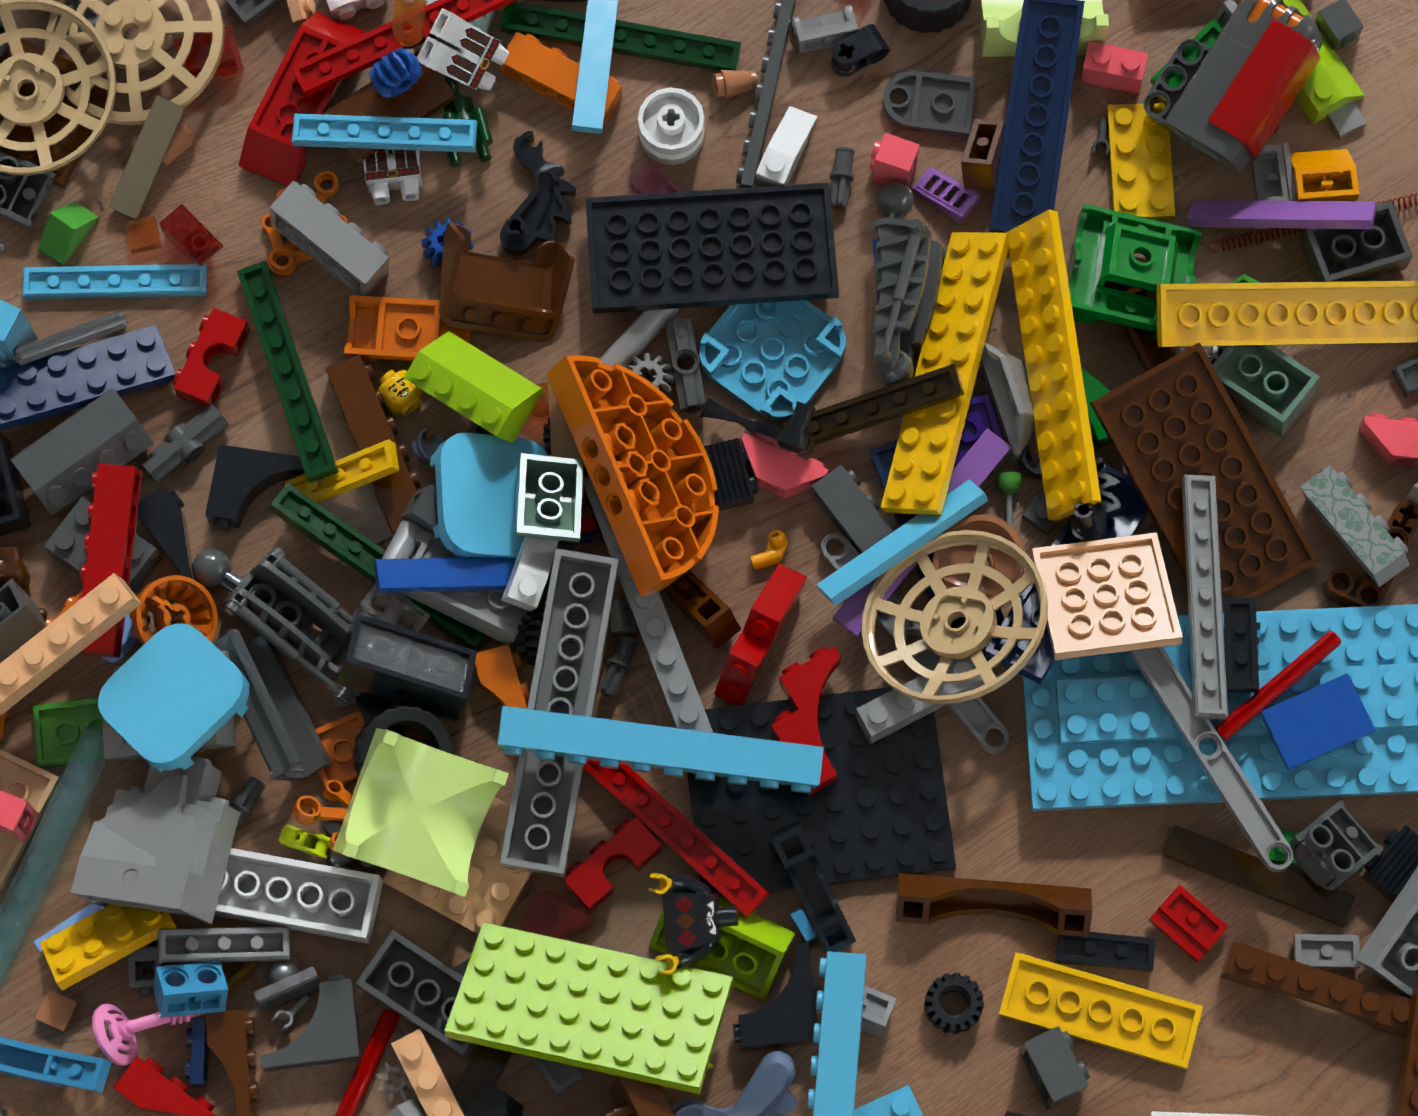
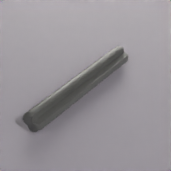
(70, 338)

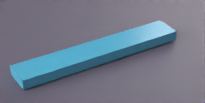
(594, 66)
(384, 133)
(114, 281)
(900, 544)

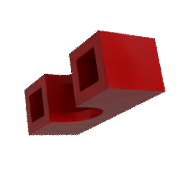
(218, 334)
(631, 843)

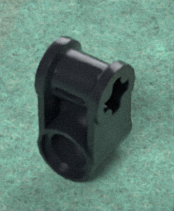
(858, 51)

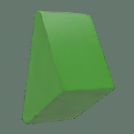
(66, 231)

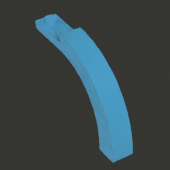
(53, 1066)

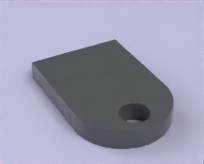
(934, 102)

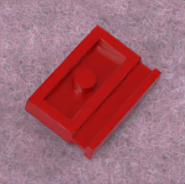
(1188, 923)

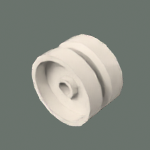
(671, 126)

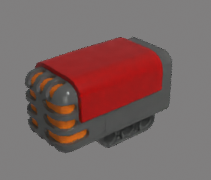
(1240, 85)

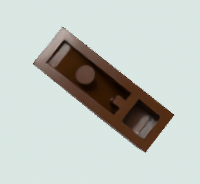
(703, 608)

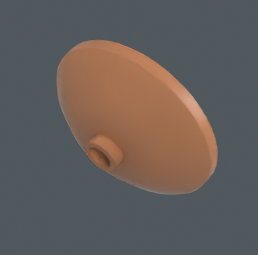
(966, 553)

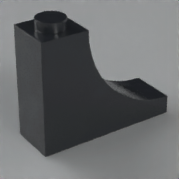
(241, 477)
(788, 1018)

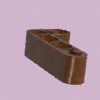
(1363, 583)

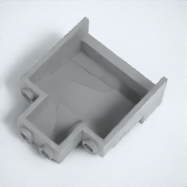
(161, 845)

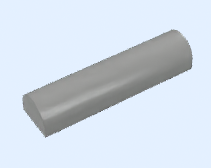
(637, 336)
(223, 945)

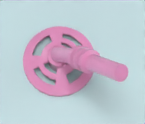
(126, 1031)

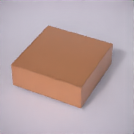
(56, 1011)

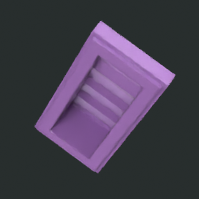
(959, 214)

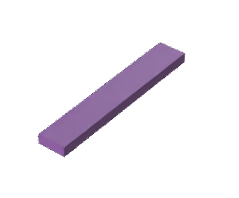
(1282, 214)

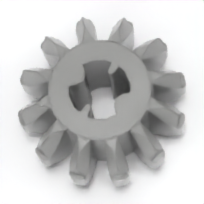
(654, 371)

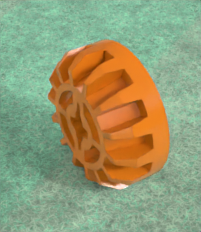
(194, 607)

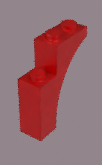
(759, 634)
(803, 688)

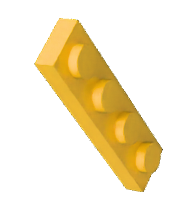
(353, 472)

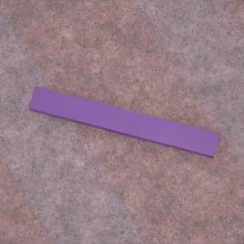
(976, 466)

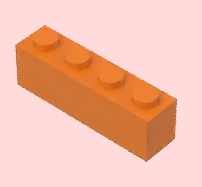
(551, 72)

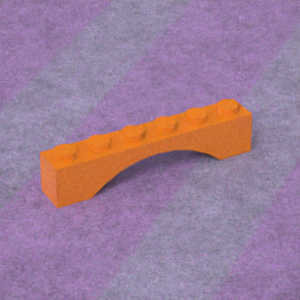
(499, 676)

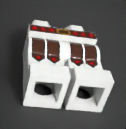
(471, 57)
(393, 172)

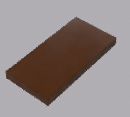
(420, 101)

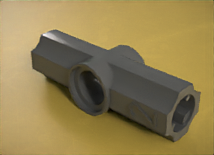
(683, 348)
(184, 443)

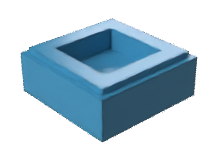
(804, 926)

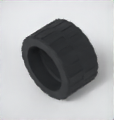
(927, 15)
(413, 716)

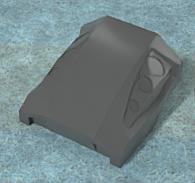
(22, 194)
(1333, 847)

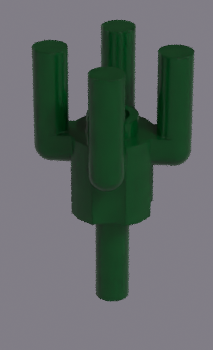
(463, 108)

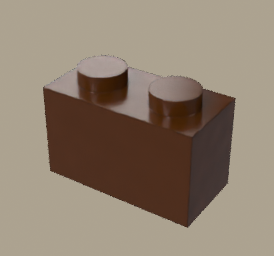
(982, 154)

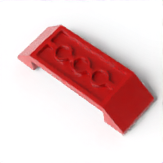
(268, 138)

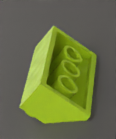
(1329, 83)
(475, 385)
(746, 952)

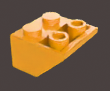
(1325, 176)

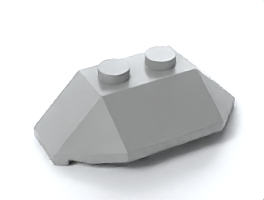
(1010, 398)

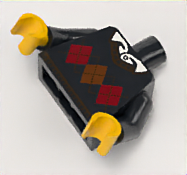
(690, 920)

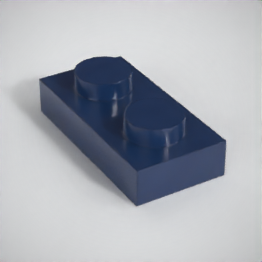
(197, 1068)

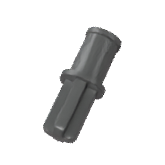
(841, 177)
(618, 665)
(247, 798)

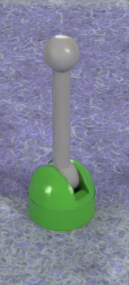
(1008, 484)

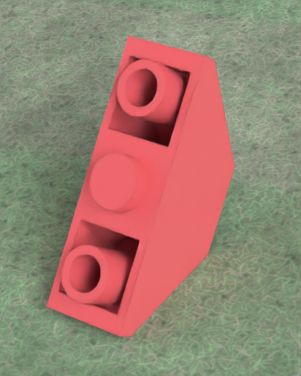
(1392, 439)
(780, 469)

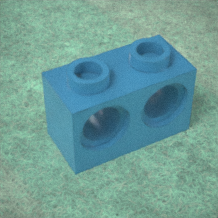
(190, 989)

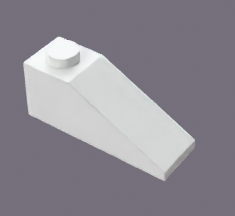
(785, 148)
(530, 573)

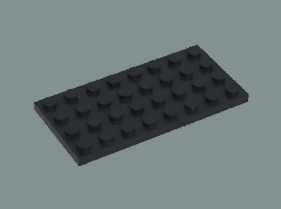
(711, 248)

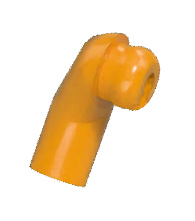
(773, 553)

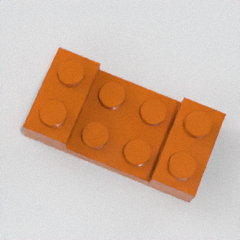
(394, 327)

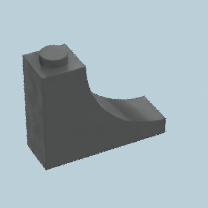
(331, 1034)

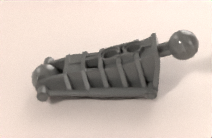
(906, 282)
(288, 595)

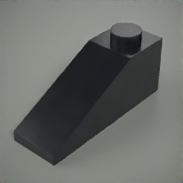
(168, 526)

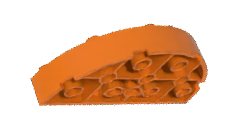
(642, 466)

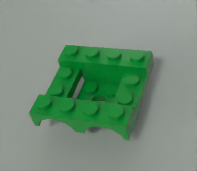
(1106, 251)

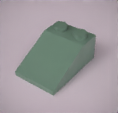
(1266, 383)
(548, 497)

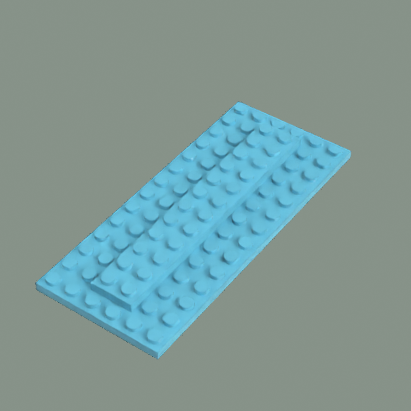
(1109, 743)

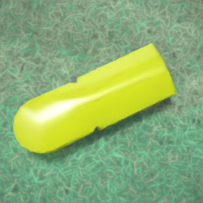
(305, 841)

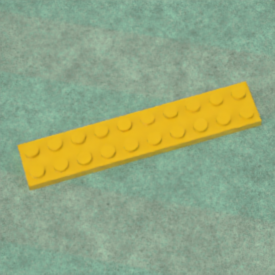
(1287, 313)
(955, 336)
(1053, 365)

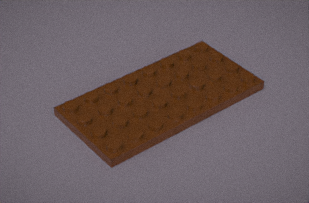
(1185, 424)

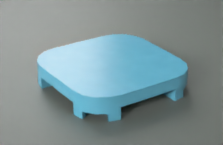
(772, 354)
(478, 494)
(173, 696)

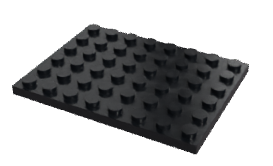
(869, 824)

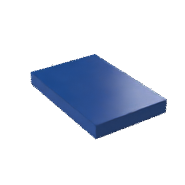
(1317, 722)

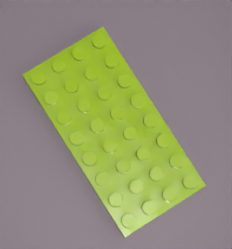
(589, 1008)

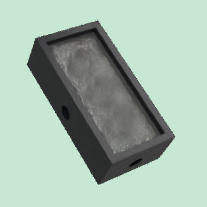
(406, 667)

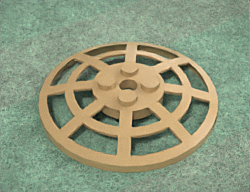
(144, 50)
(49, 84)
(950, 605)

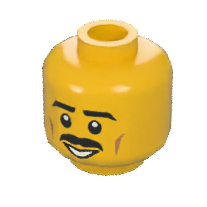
(399, 394)

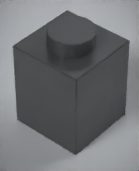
(1339, 25)

